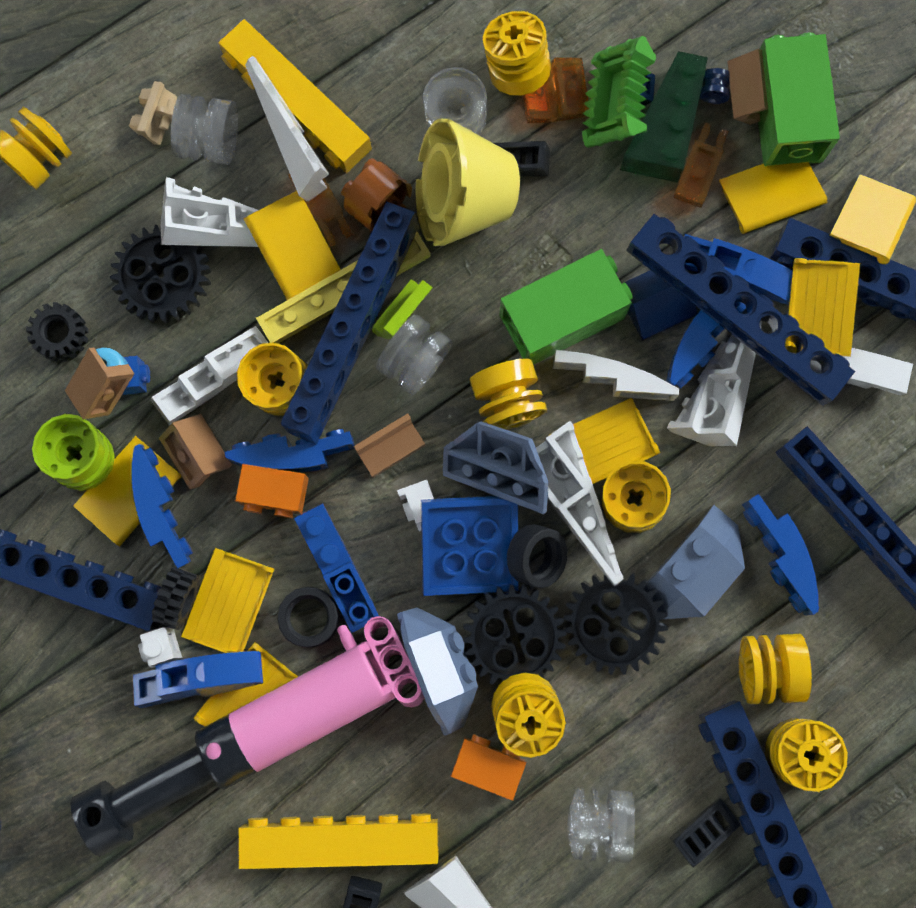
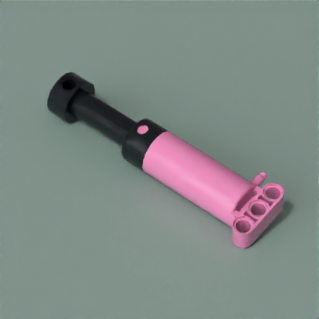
(255, 735)

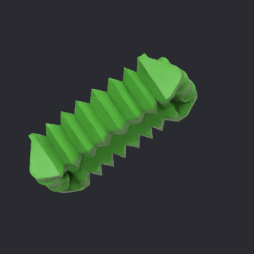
(617, 91)

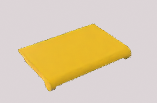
(772, 193)
(874, 218)
(292, 244)
(825, 302)
(614, 439)
(112, 502)
(227, 602)
(220, 705)

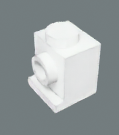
(414, 495)
(159, 646)

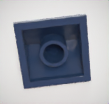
(656, 305)

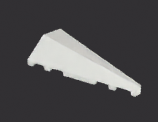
(298, 155)
(201, 220)
(718, 404)
(575, 498)
(447, 888)

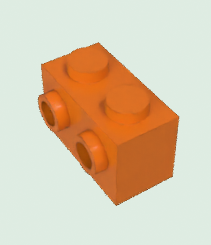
(272, 490)
(488, 767)

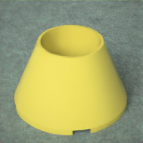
(463, 183)

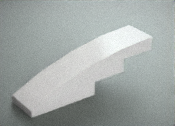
(875, 371)
(206, 378)
(626, 379)

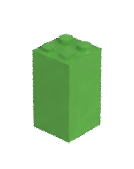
(800, 100)
(565, 307)

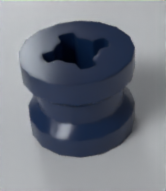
(715, 86)

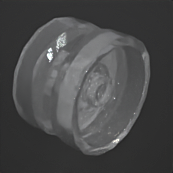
(413, 354)

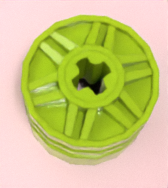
(60, 442)

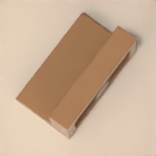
(748, 86)
(97, 387)
(389, 445)
(194, 450)

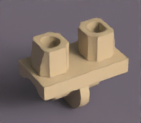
(157, 113)

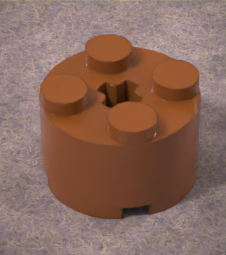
(370, 191)

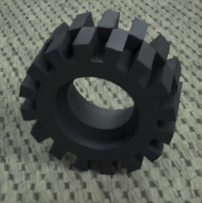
(45, 319)
(175, 598)

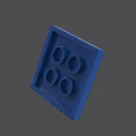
(466, 544)

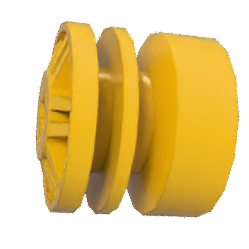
(517, 53)
(32, 147)
(260, 371)
(506, 389)
(640, 479)
(777, 667)
(524, 697)
(786, 754)

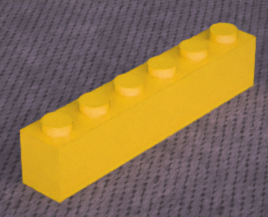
(319, 117)
(338, 843)

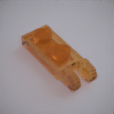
(700, 168)
(325, 209)

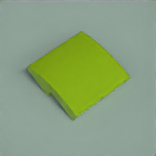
(401, 309)

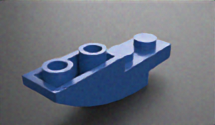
(760, 272)
(695, 347)
(278, 454)
(150, 495)
(793, 565)
(336, 567)
(197, 676)

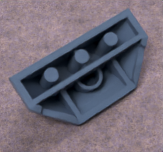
(499, 465)
(699, 567)
(440, 667)

